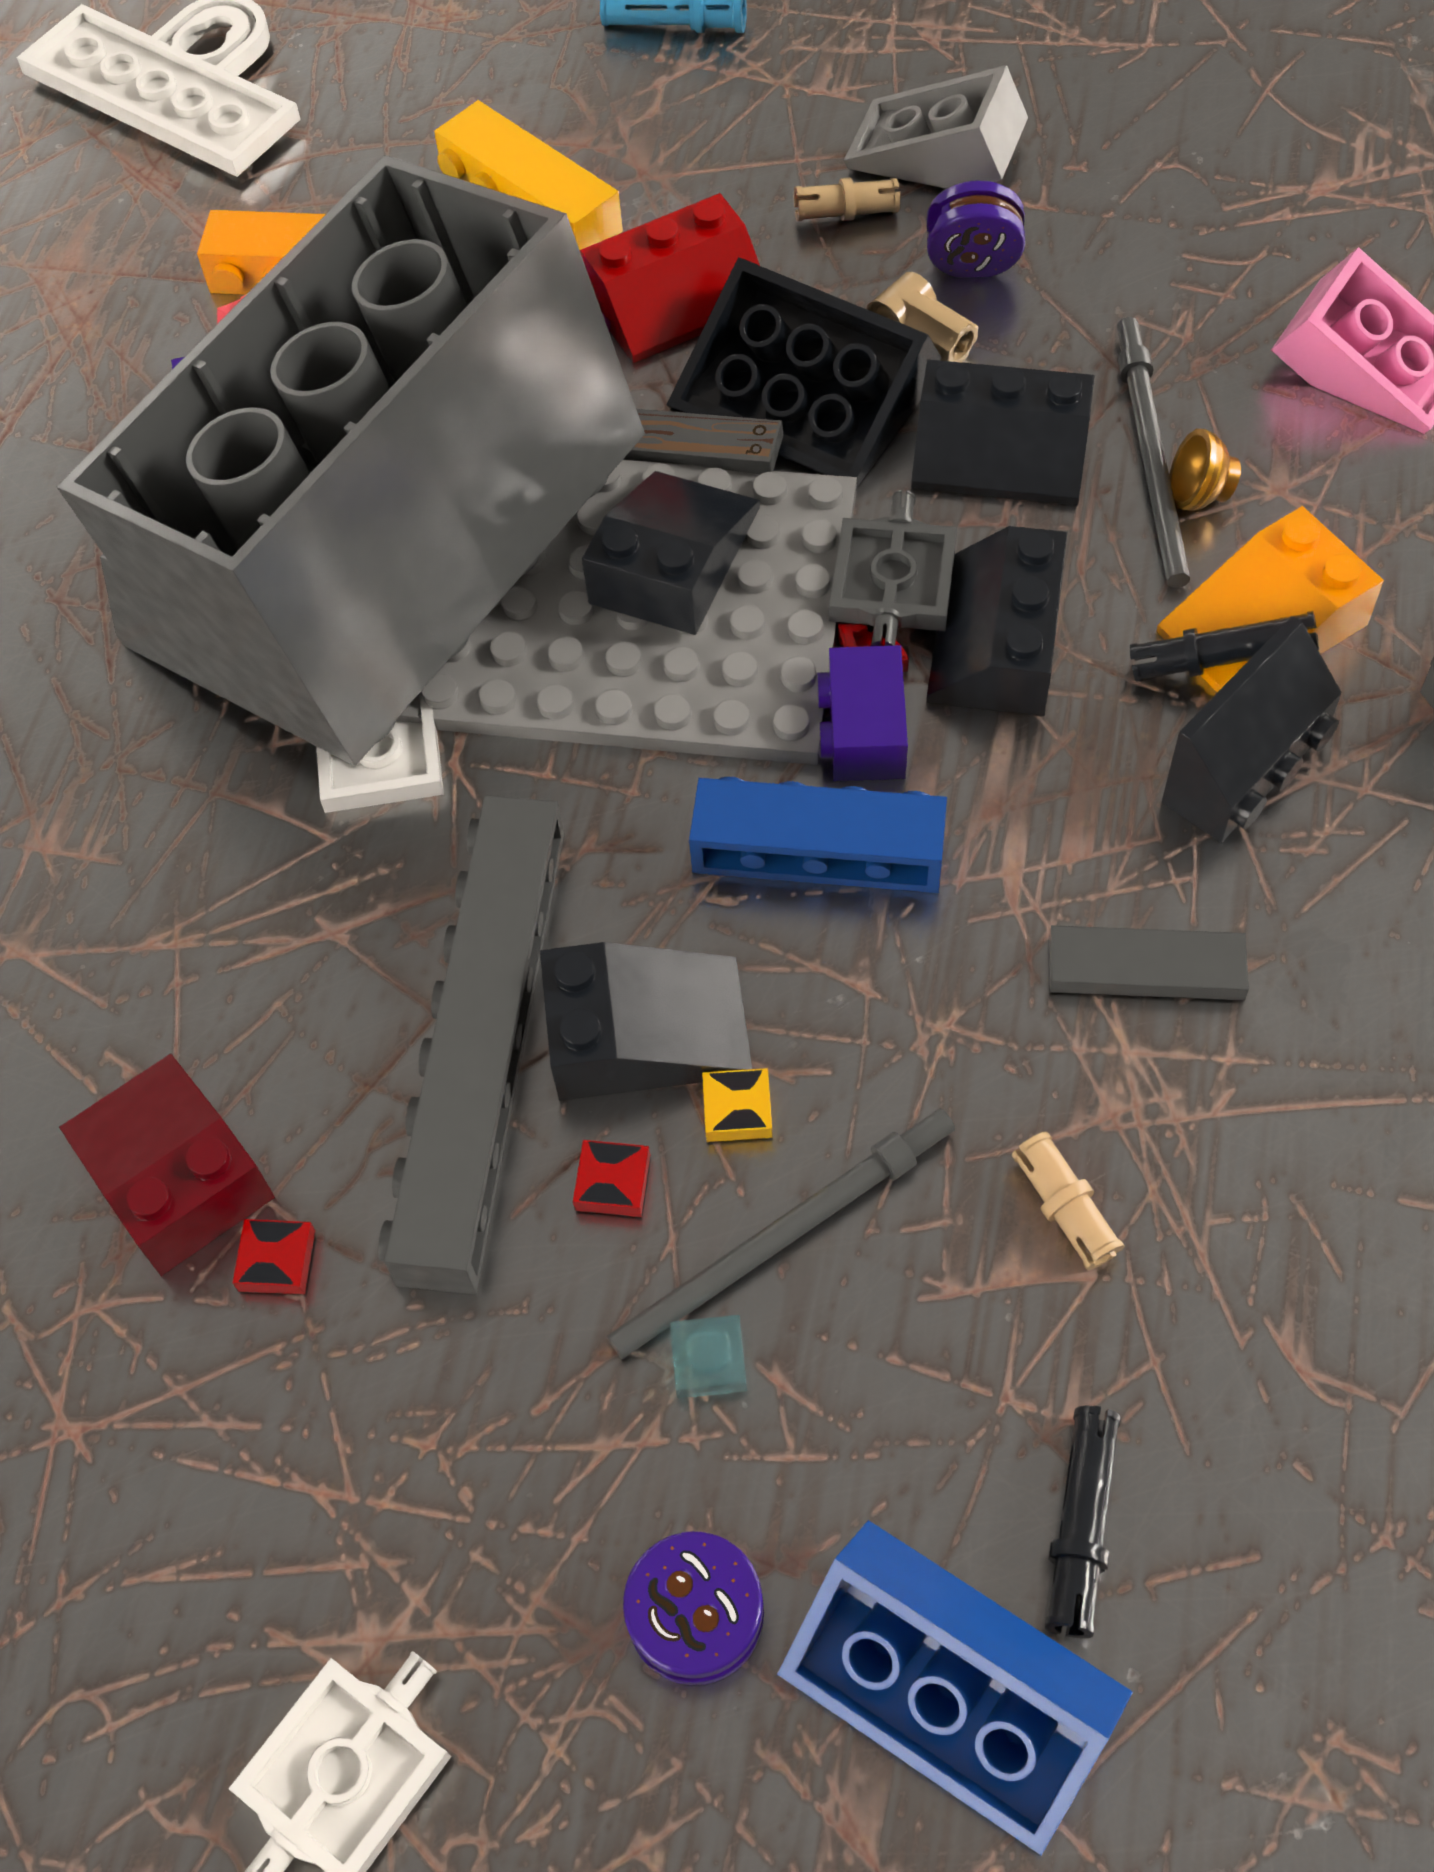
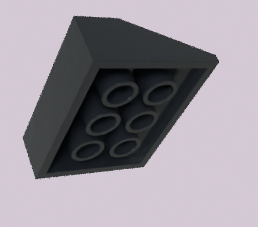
(810, 360)

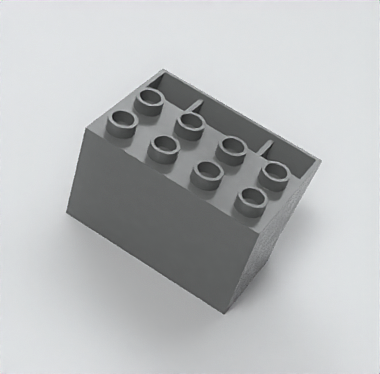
(361, 456)

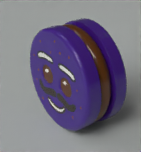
(975, 229)
(694, 1608)

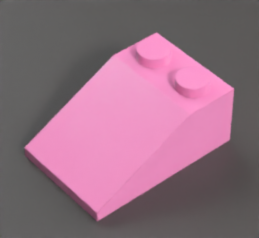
(1365, 343)

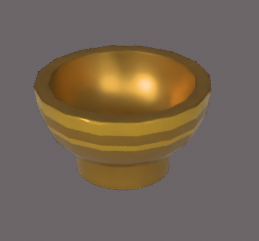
(1203, 471)

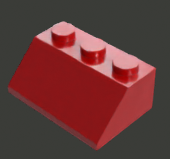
(667, 274)

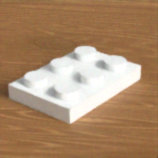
(393, 770)

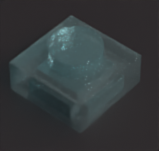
(708, 1356)

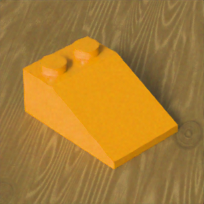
(1278, 575)

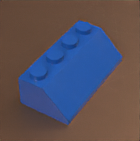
(954, 1685)

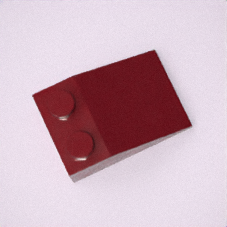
(167, 1163)

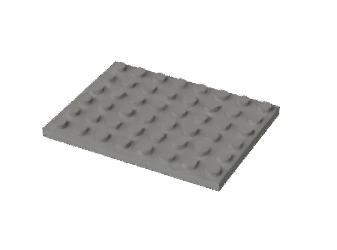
(599, 677)

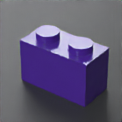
(866, 713)

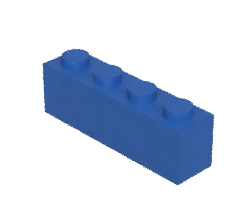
(818, 834)

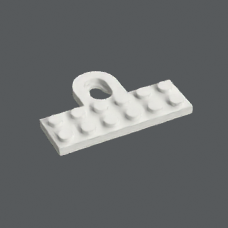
(165, 90)

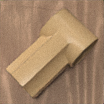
(914, 304)

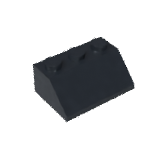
(1002, 432)
(1001, 623)
(1253, 734)

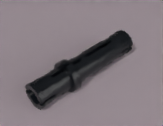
(1208, 649)
(1080, 1549)

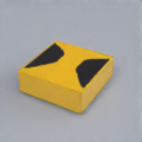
(737, 1105)

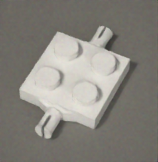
(341, 1771)

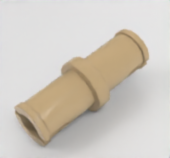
(846, 199)
(1067, 1200)

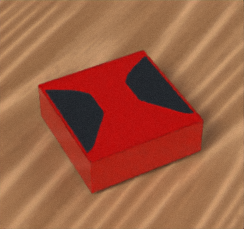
(611, 1178)
(274, 1256)

